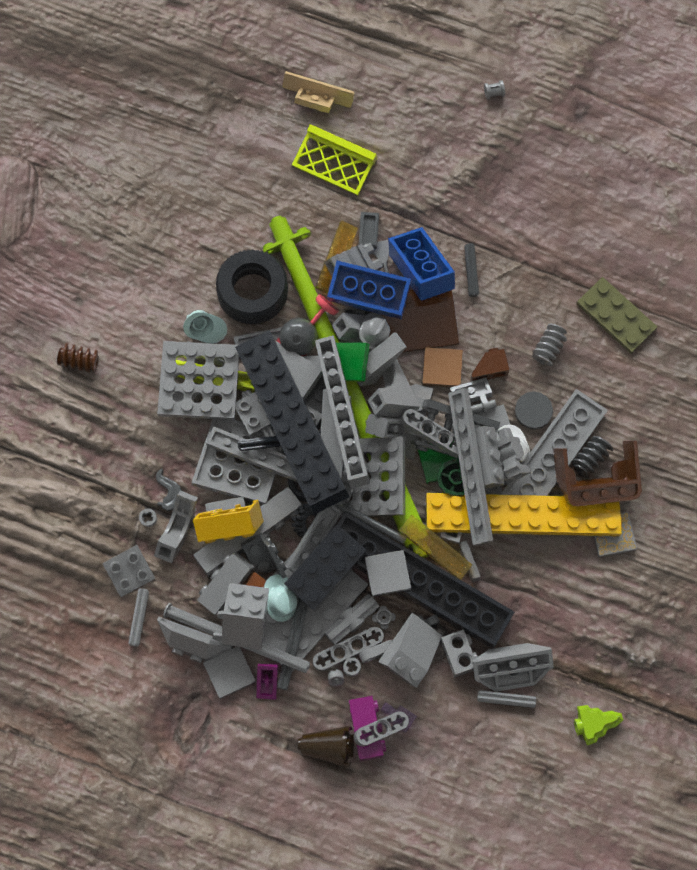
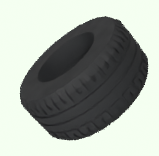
(248, 263)

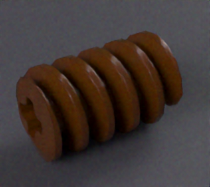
(78, 358)

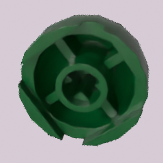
(450, 478)

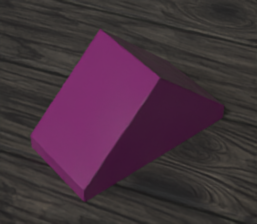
(267, 681)

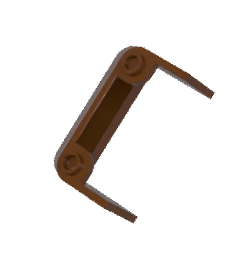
(621, 486)

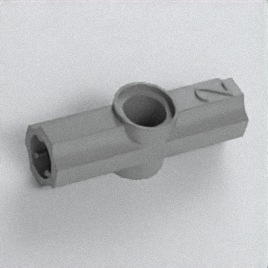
(351, 619)

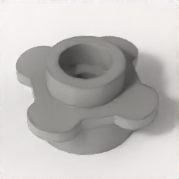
(383, 611)

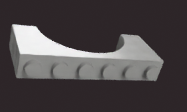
(397, 394)

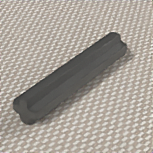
(471, 269)

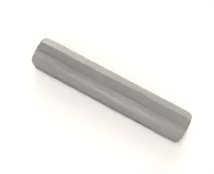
(138, 617)
(506, 699)

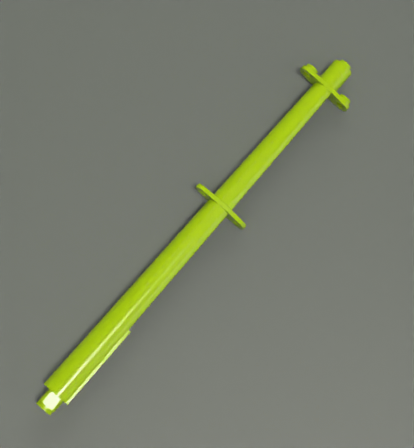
(286, 243)

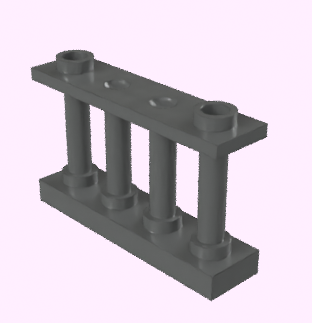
(433, 408)

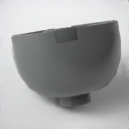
(298, 336)

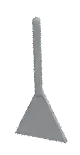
(382, 253)

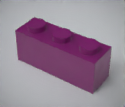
(363, 712)

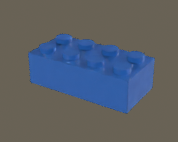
(422, 263)
(369, 289)

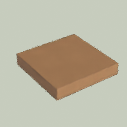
(442, 367)

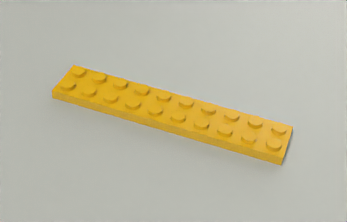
(525, 515)

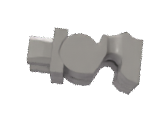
(357, 256)
(510, 454)

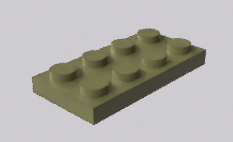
(616, 315)

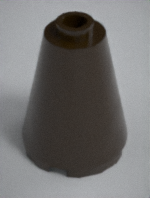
(329, 745)

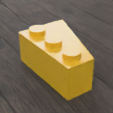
(228, 523)

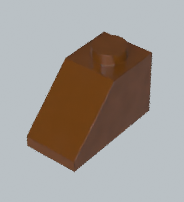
(491, 366)

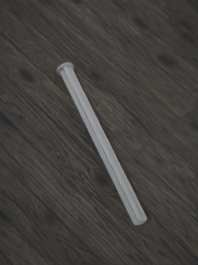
(210, 627)

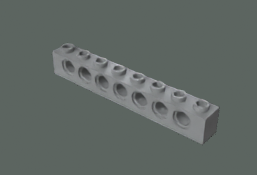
(342, 412)

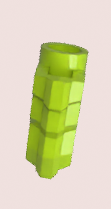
(595, 723)

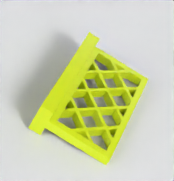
(340, 145)

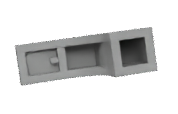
(177, 528)

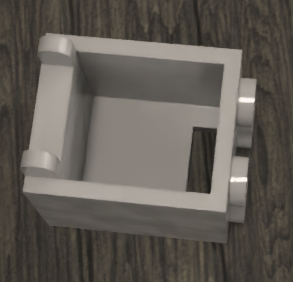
(243, 616)

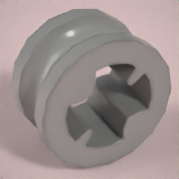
(147, 512)
(357, 665)

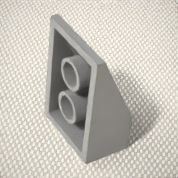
(412, 650)

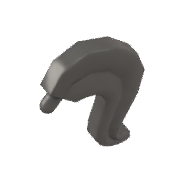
(173, 489)

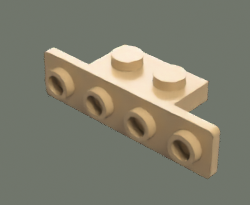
(317, 93)

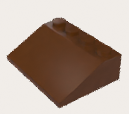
(426, 322)

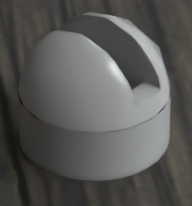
(335, 678)

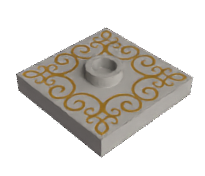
(617, 544)

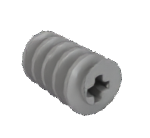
(548, 344)

